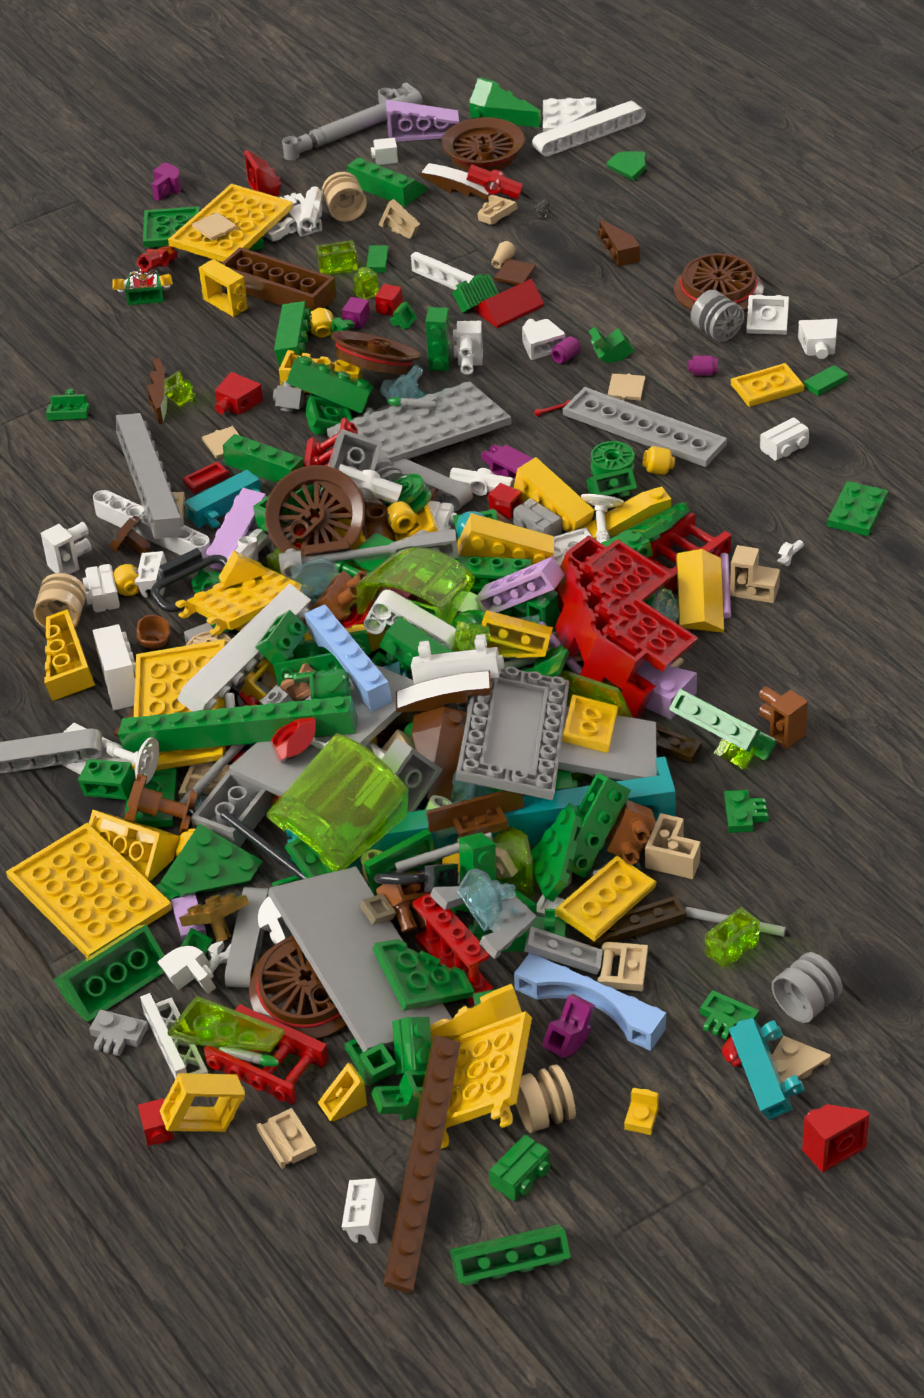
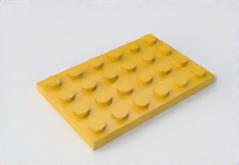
(248, 209)
(158, 685)
(88, 890)

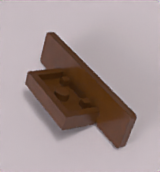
(477, 814)

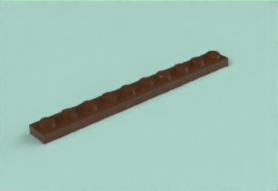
(422, 1165)

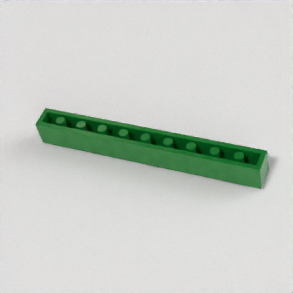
(236, 724)

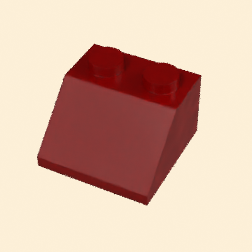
(260, 175)
(834, 1134)

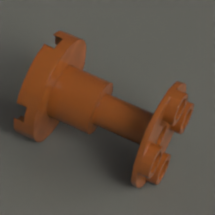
(151, 803)

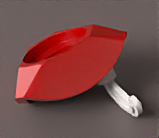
(295, 738)

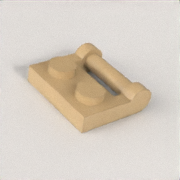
(631, 966)

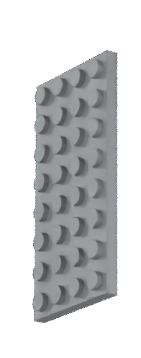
(418, 430)

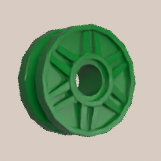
(611, 457)
(413, 492)

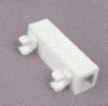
(430, 667)

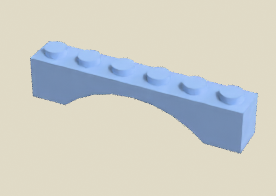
(365, 676)
(545, 979)

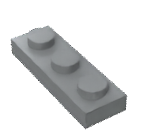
(563, 950)

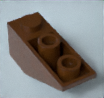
(620, 244)

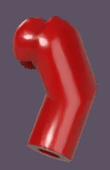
(730, 1053)

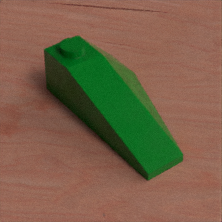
(494, 102)

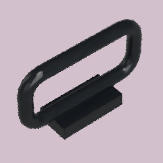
(178, 569)
(433, 876)

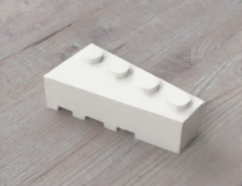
(117, 665)

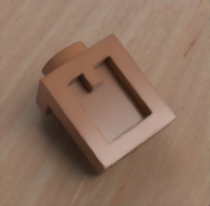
(297, 691)

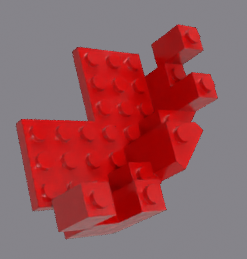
(610, 621)

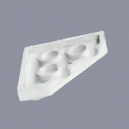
(566, 111)

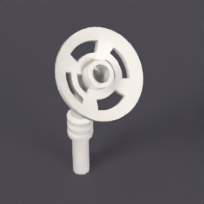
(601, 505)
(145, 760)

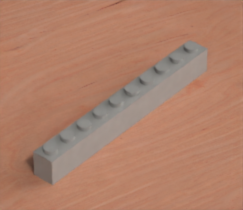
(149, 476)

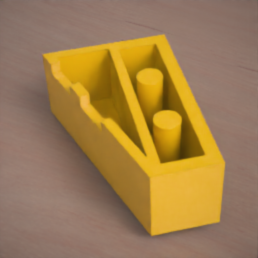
(516, 636)

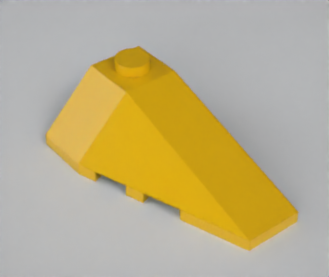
(633, 511)
(142, 846)
(494, 1008)

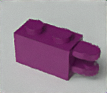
(504, 460)

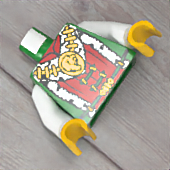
(143, 287)

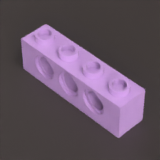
(520, 586)

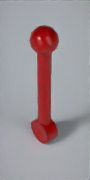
(538, 412)

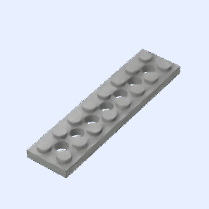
(631, 423)

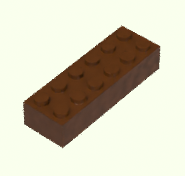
(281, 281)

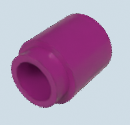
(566, 350)
(703, 365)

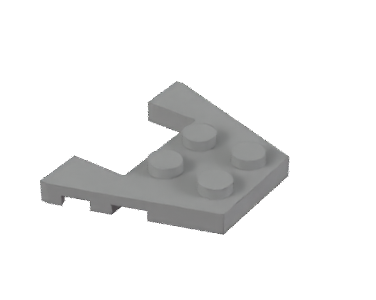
(510, 923)

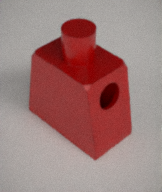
(237, 394)

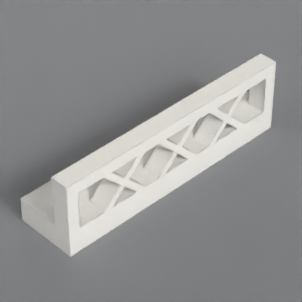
(438, 271)
(168, 1044)

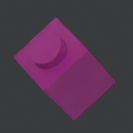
(357, 311)

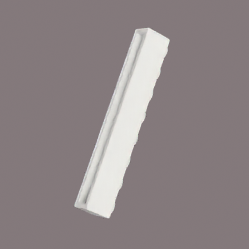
(239, 654)

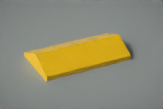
(700, 591)

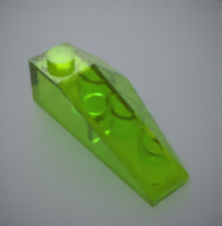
(220, 1026)

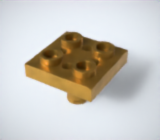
(214, 913)

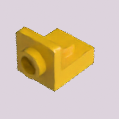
(642, 1111)

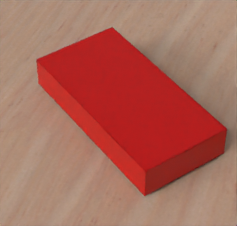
(206, 477)

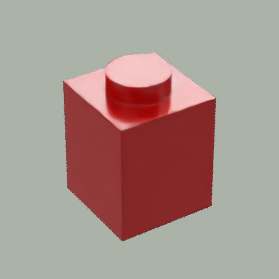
(388, 299)
(504, 499)
(153, 1123)

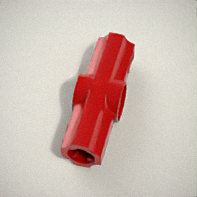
(494, 182)
(156, 258)

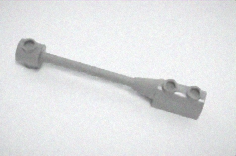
(443, 541)

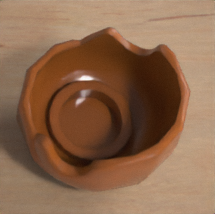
(153, 632)

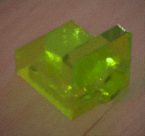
(734, 753)

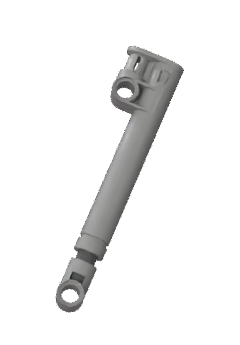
(356, 122)

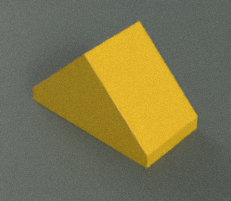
(240, 569)
(344, 1094)

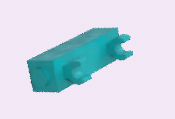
(219, 499)
(752, 1046)

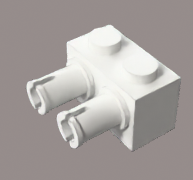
(469, 345)
(60, 547)

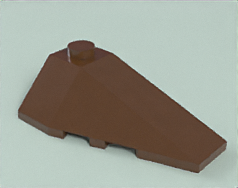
(439, 739)

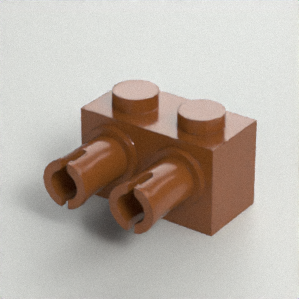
(341, 594)
(786, 715)
(630, 832)
(401, 899)

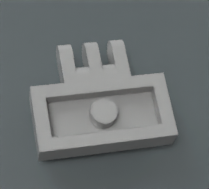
(116, 1032)

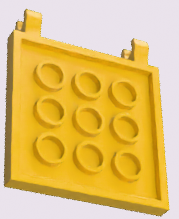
(235, 604)
(488, 1072)

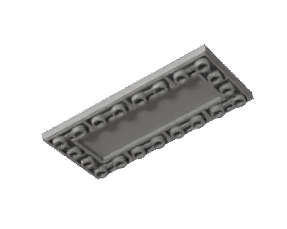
(515, 734)
(629, 756)
(263, 768)
(339, 945)

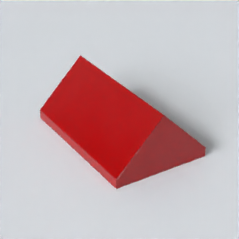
(510, 304)

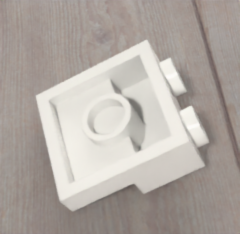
(767, 314)

